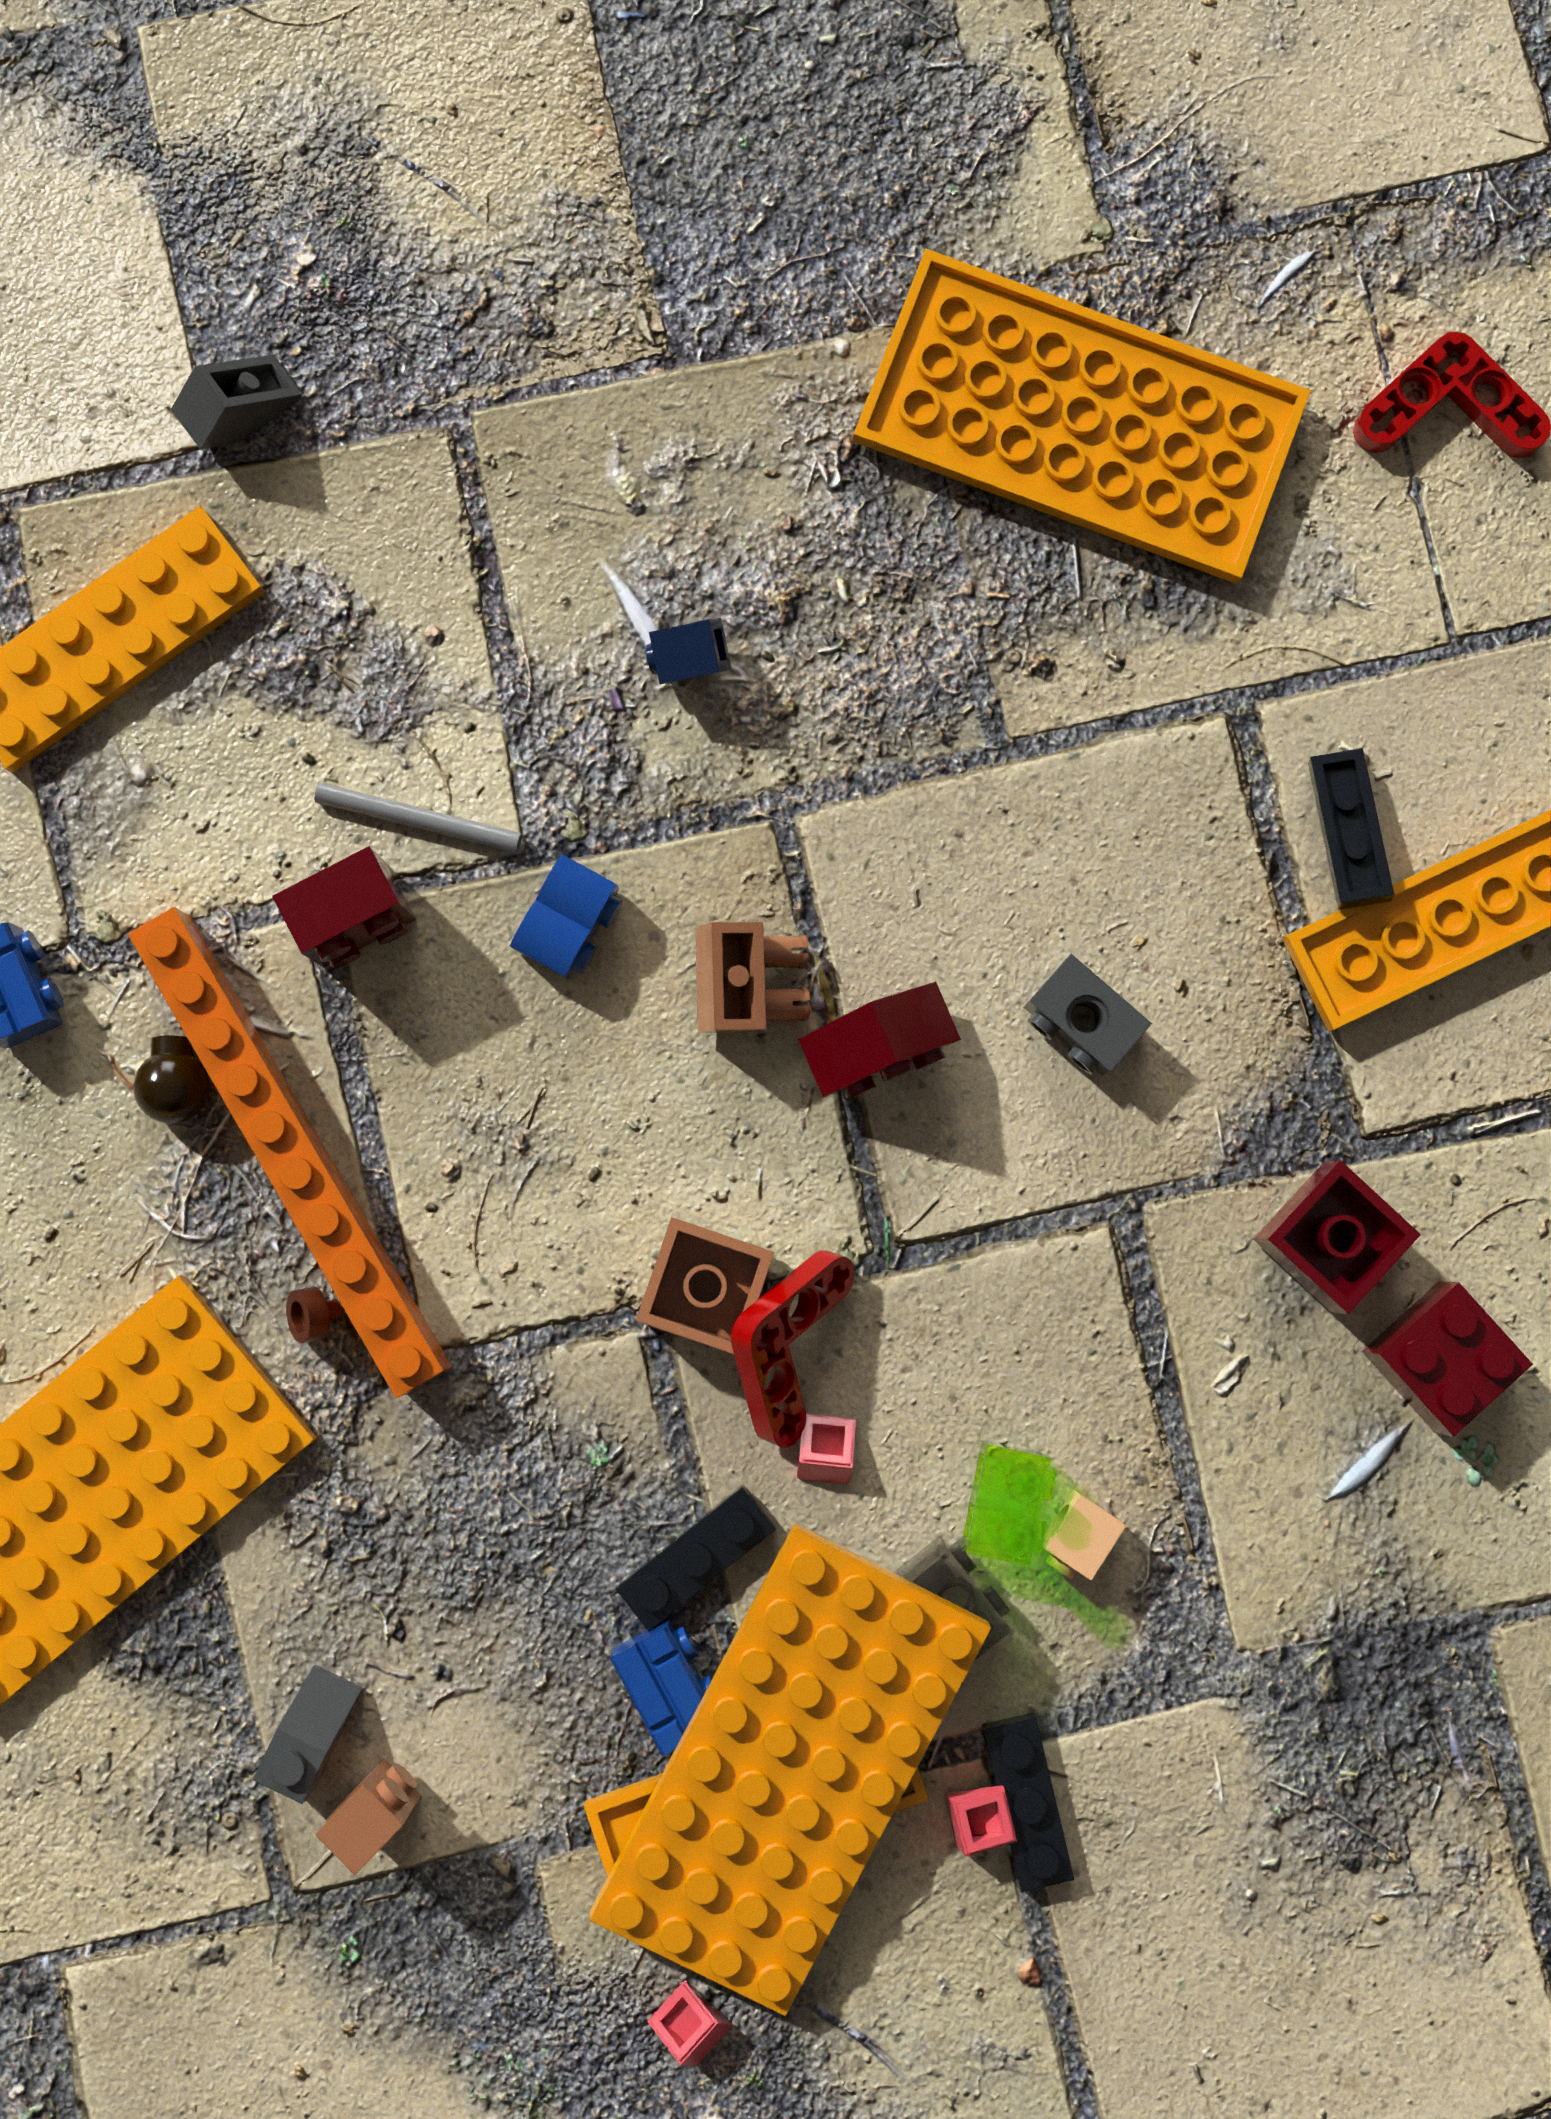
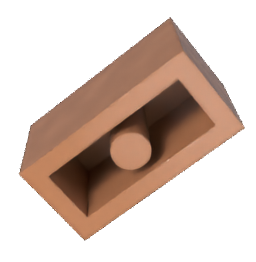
(370, 1815)

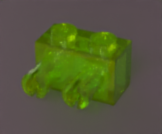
(1008, 1503)

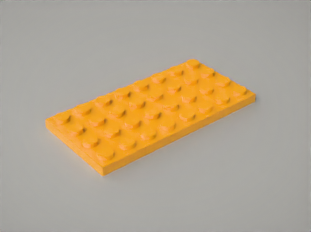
(1081, 416)
(127, 1471)
(789, 1770)

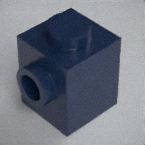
(688, 651)

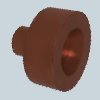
(310, 1314)

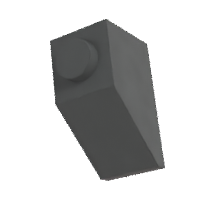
(233, 399)
(308, 1735)

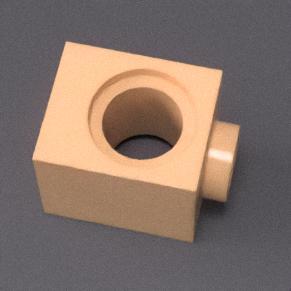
(1081, 1537)

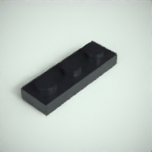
(1350, 829)
(695, 1558)
(1022, 1770)

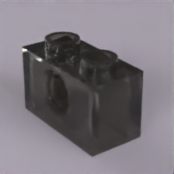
(945, 1567)

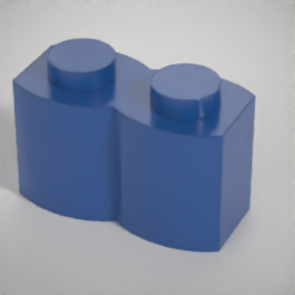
(566, 918)

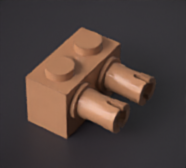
(732, 977)

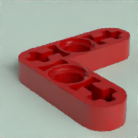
(1459, 384)
(763, 1340)

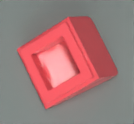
(827, 1449)
(980, 1819)
(689, 2025)

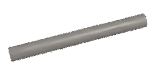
(418, 817)

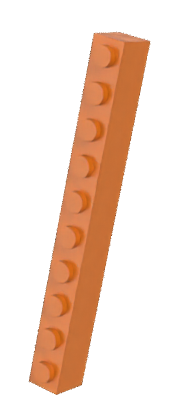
(290, 1151)

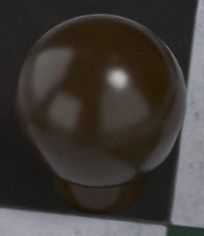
(171, 1082)

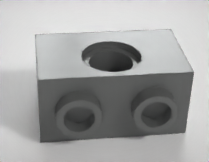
(1116, 1025)

